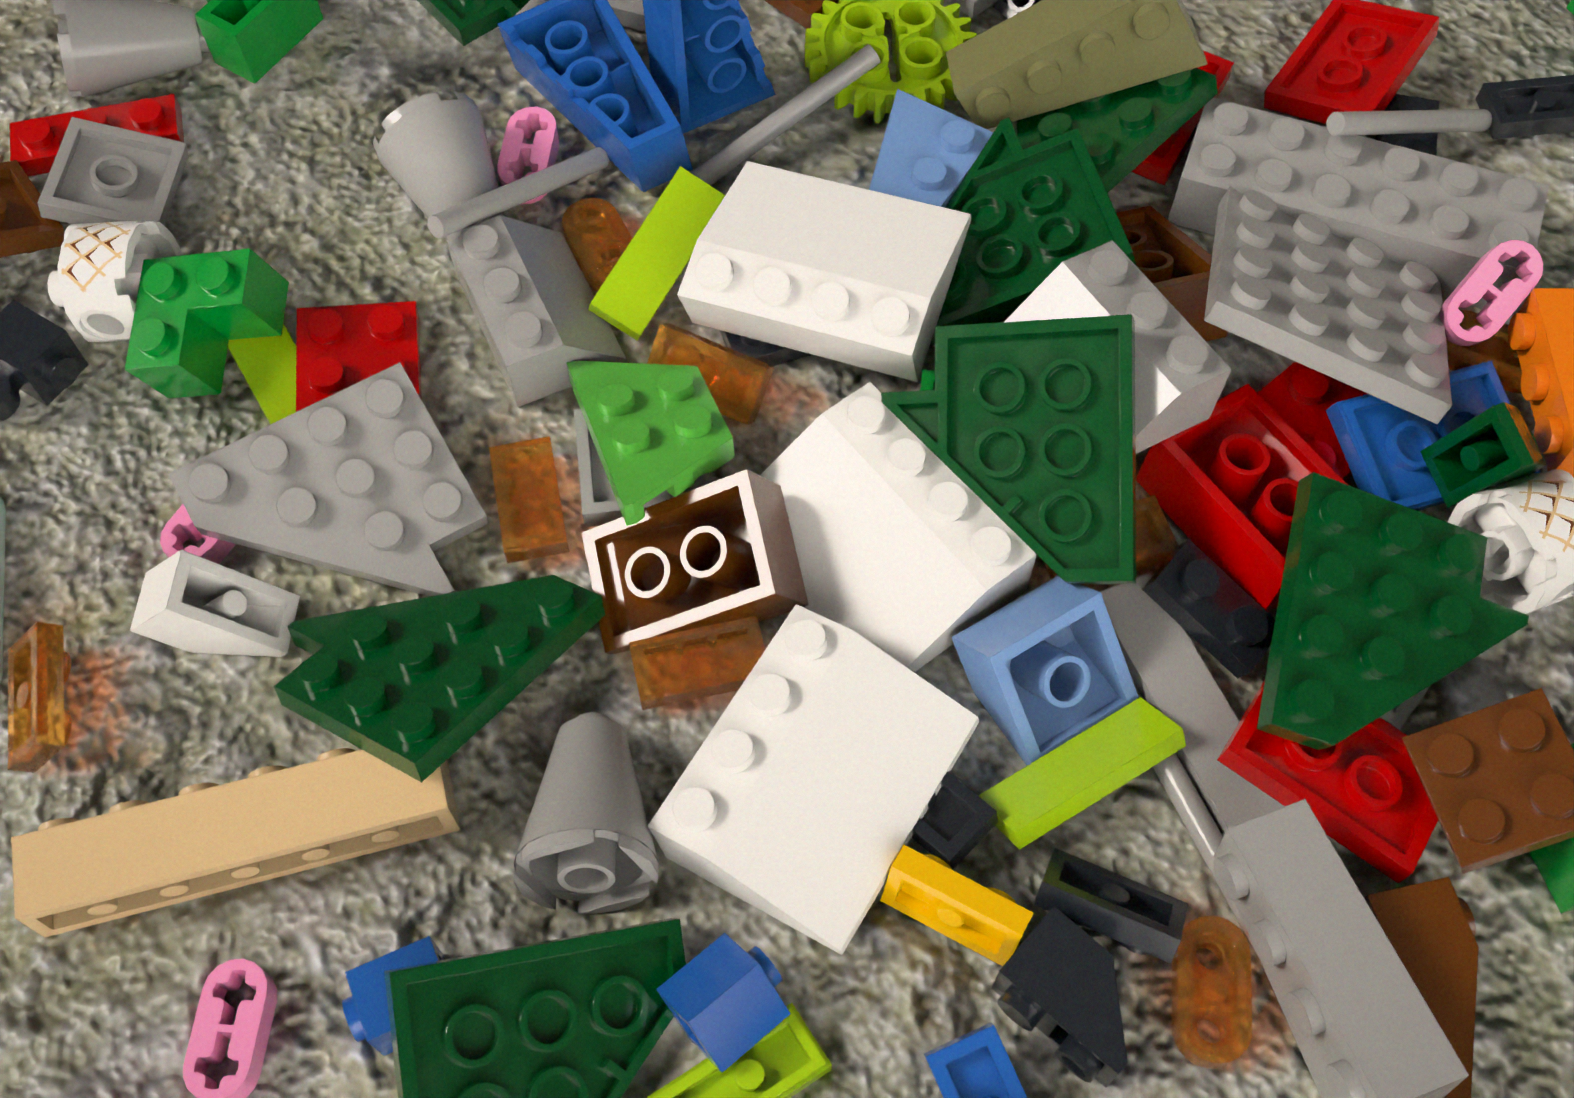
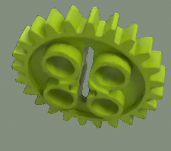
(919, 47)

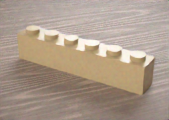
(222, 838)

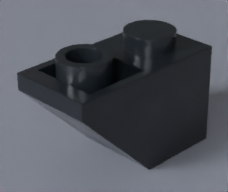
(1068, 992)

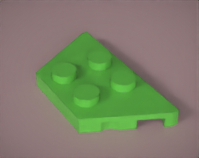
(650, 428)

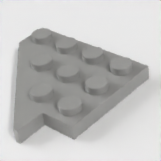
(341, 487)

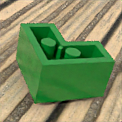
(255, 34)
(192, 310)

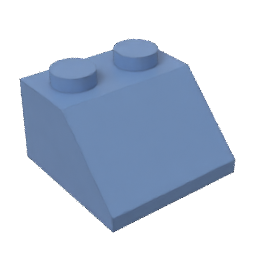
(1047, 666)

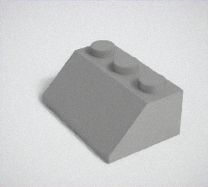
(530, 304)
(1174, 366)

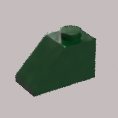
(1483, 454)

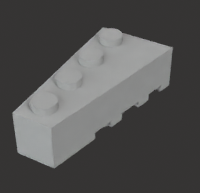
(1332, 963)

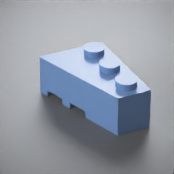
(925, 151)

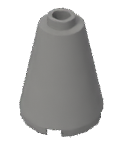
(124, 42)
(437, 151)
(588, 824)

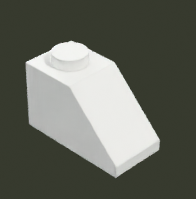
(213, 609)

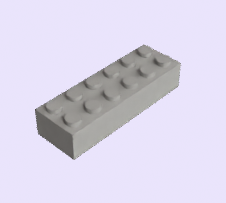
(1361, 188)

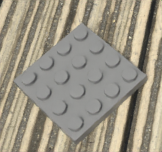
(1329, 303)

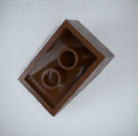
(1172, 265)
(696, 562)

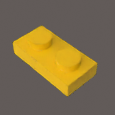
(955, 905)

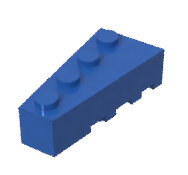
(704, 59)
(599, 83)

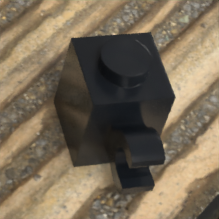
(34, 358)

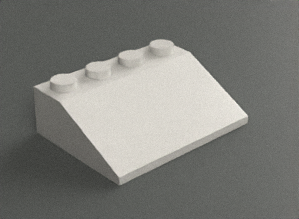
(825, 269)
(893, 533)
(813, 778)

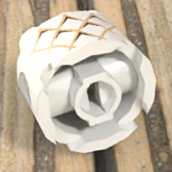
(102, 274)
(1527, 539)

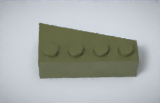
(1070, 54)

